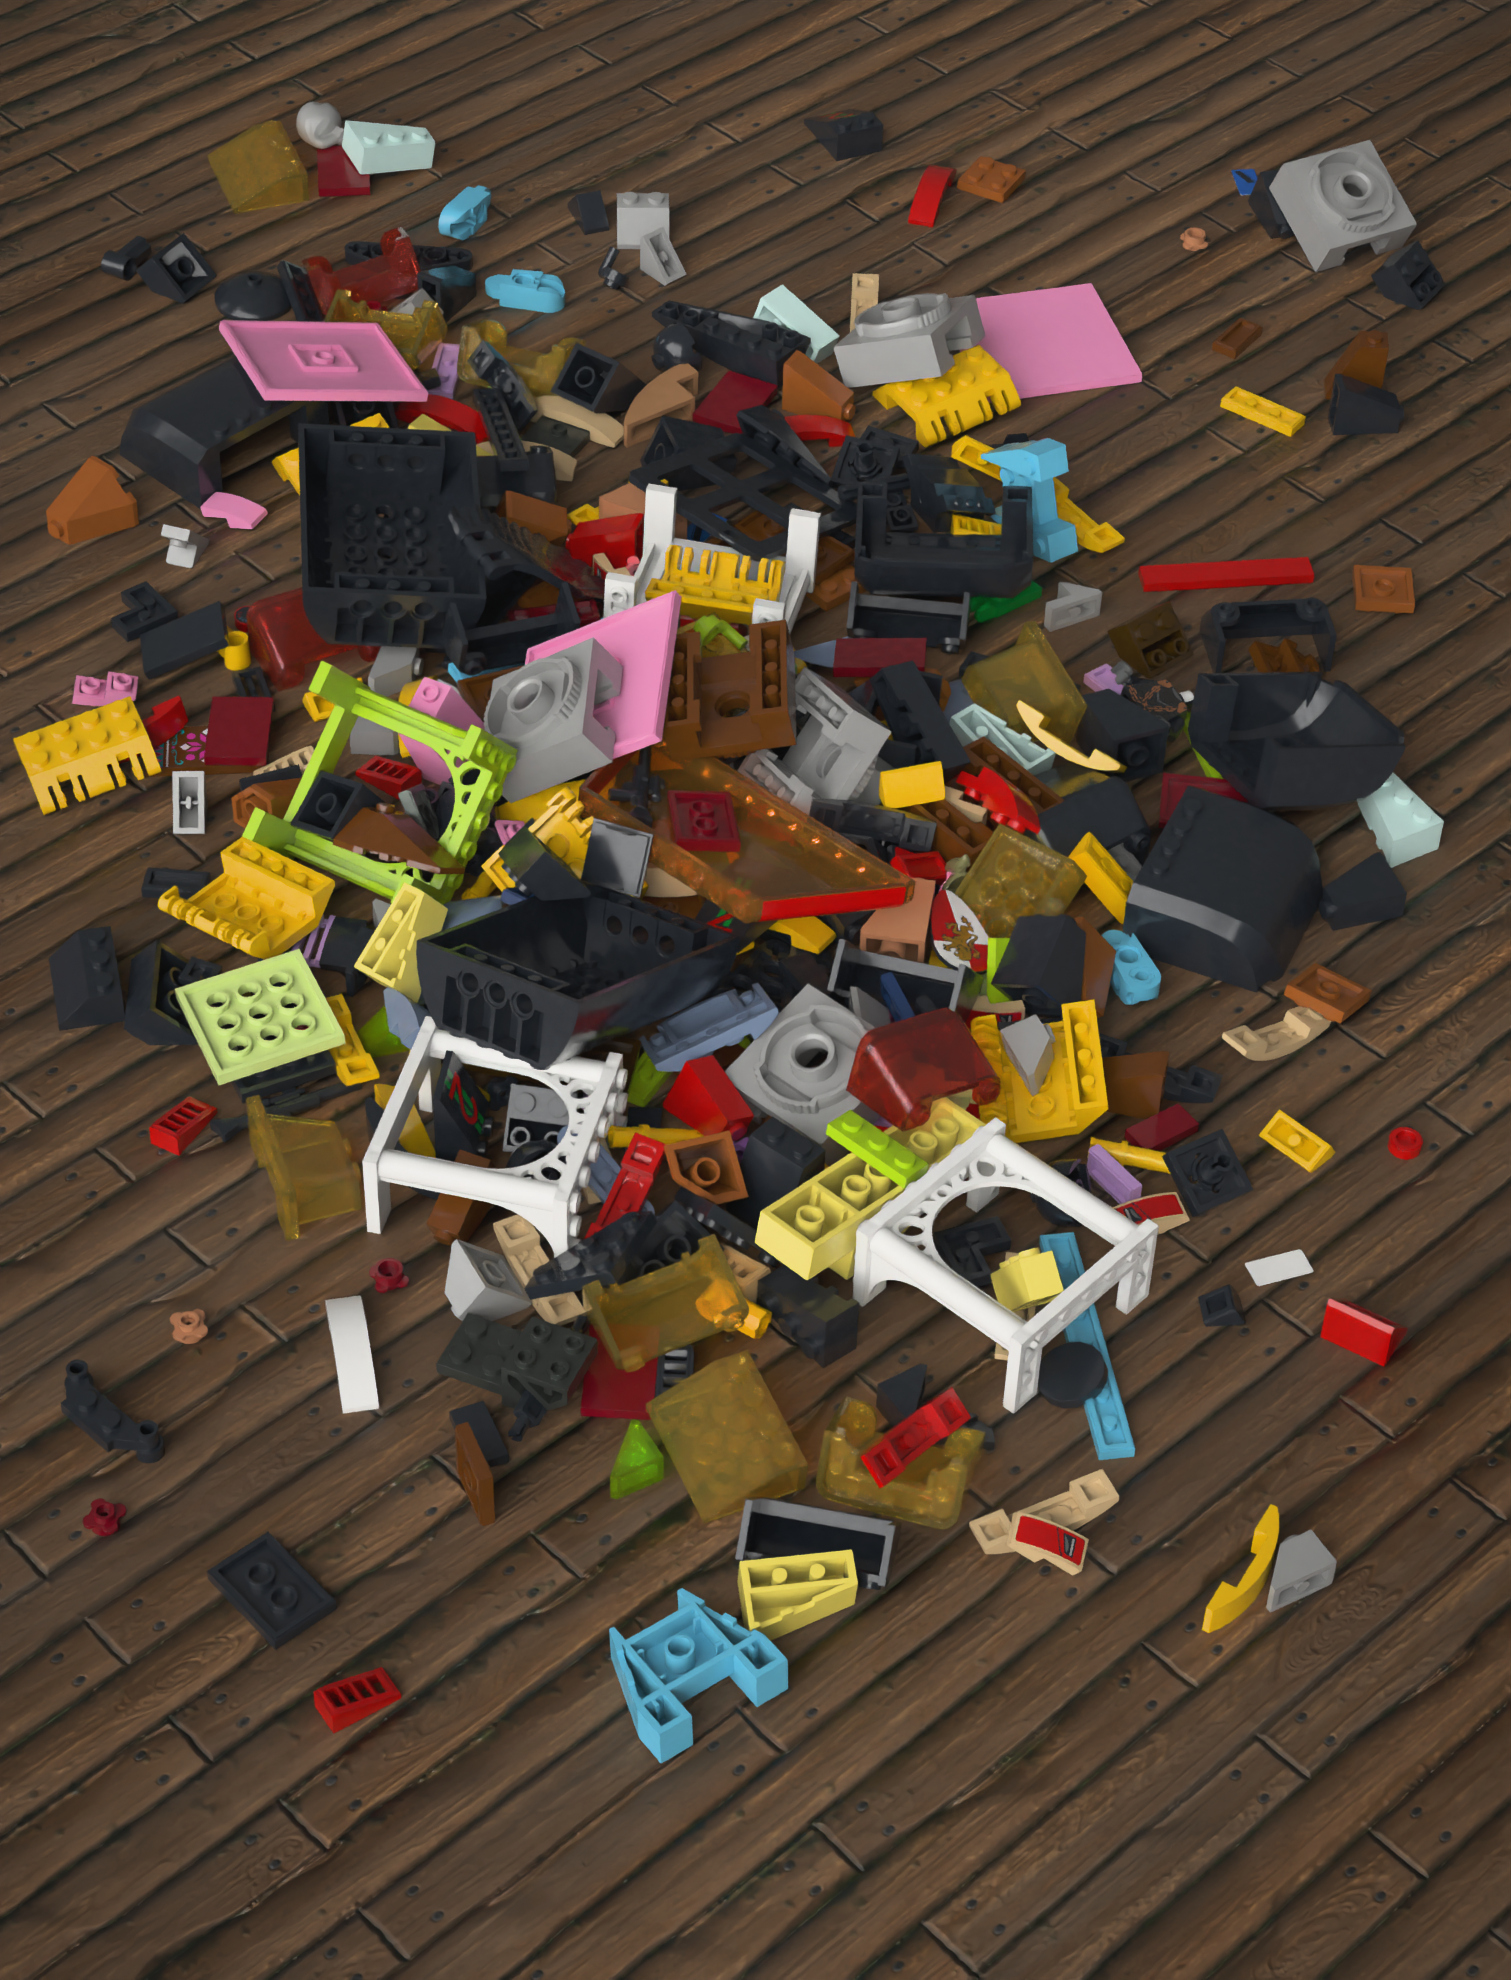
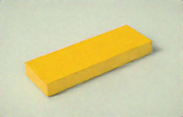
(1263, 411)

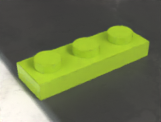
(877, 1148)

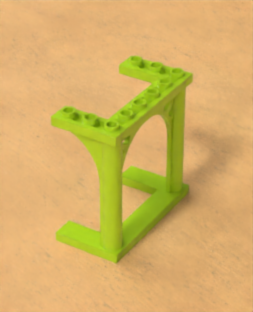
(357, 699)

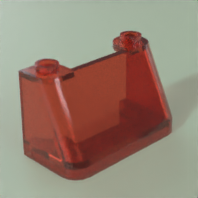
(370, 280)
(286, 641)
(919, 1061)

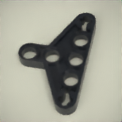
(359, 250)
(754, 971)

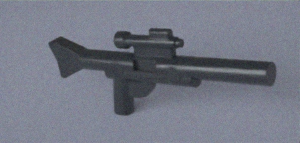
(640, 788)
(288, 1104)

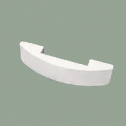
(352, 1354)

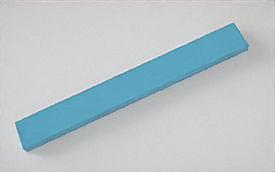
(1106, 1411)

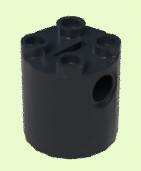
(488, 841)

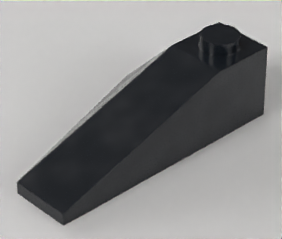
(774, 433)
(672, 1235)

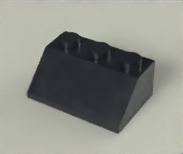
(539, 869)
(87, 980)
(151, 998)

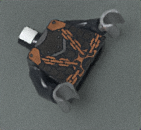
(1156, 697)

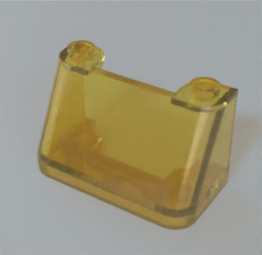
(412, 335)
(535, 368)
(667, 1307)
(925, 1493)

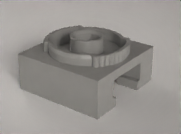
(1342, 203)
(908, 339)
(550, 718)
(832, 751)
(778, 1084)

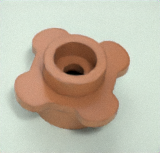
(1194, 239)
(189, 1326)

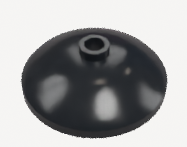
(252, 297)

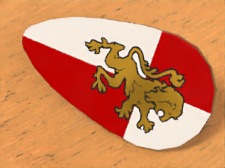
(957, 934)

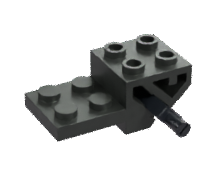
(528, 1368)

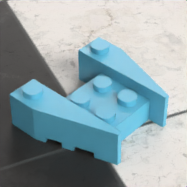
(1035, 466)
(684, 1658)

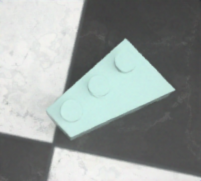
(387, 147)
(789, 312)
(977, 722)
(1401, 822)

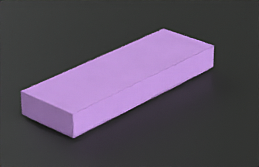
(446, 367)

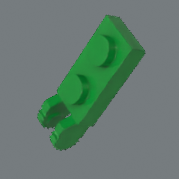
(995, 607)

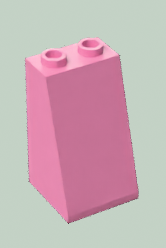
(447, 705)

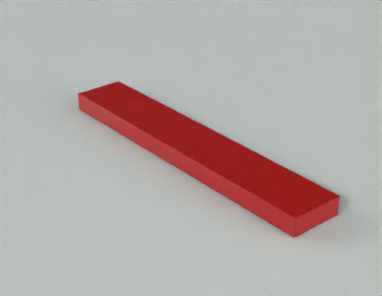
(1226, 574)

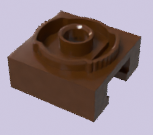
(711, 686)
(957, 833)

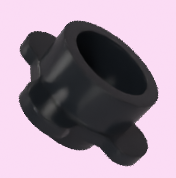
(496, 1088)

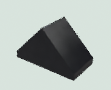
(589, 212)
(901, 1394)

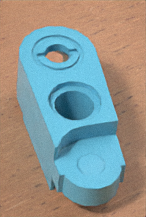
(465, 213)
(527, 290)
(1133, 973)

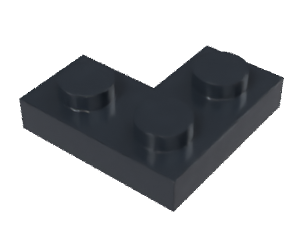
(146, 613)
(967, 1244)

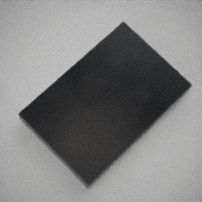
(184, 640)
(271, 1590)

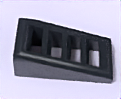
(354, 977)
(676, 1361)

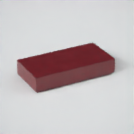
(1162, 1129)

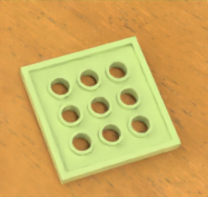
(250, 1032)

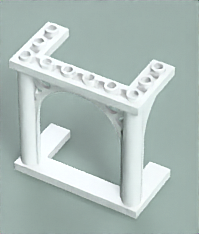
(659, 531)
(989, 1163)
(541, 1201)

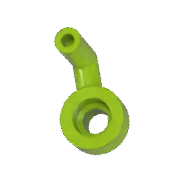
(712, 626)

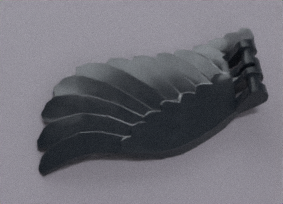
(521, 552)

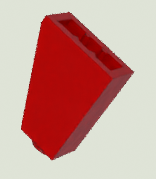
(615, 536)
(708, 1099)

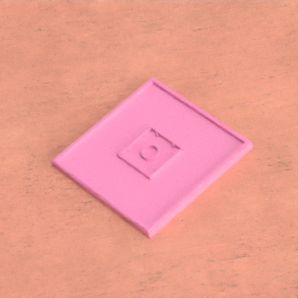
(1055, 341)
(322, 361)
(644, 645)

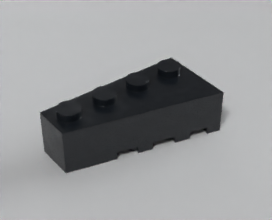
(917, 718)

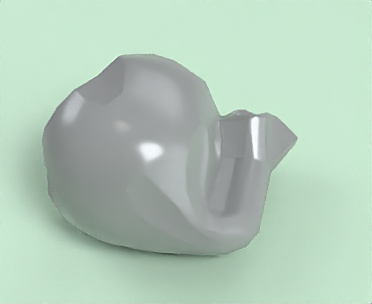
(320, 125)

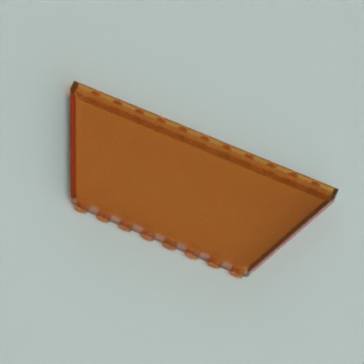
(785, 860)

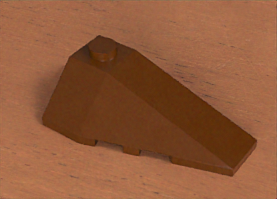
(397, 839)

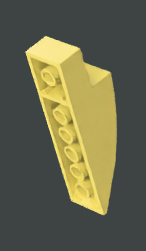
(820, 1218)

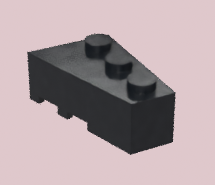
(810, 1314)

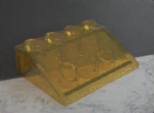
(260, 169)
(1016, 880)
(728, 1437)

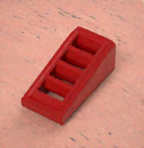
(402, 778)
(176, 1142)
(346, 1715)

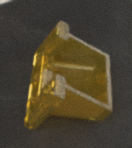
(1031, 675)
(305, 1166)

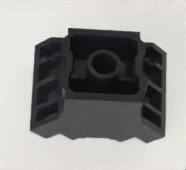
(944, 490)

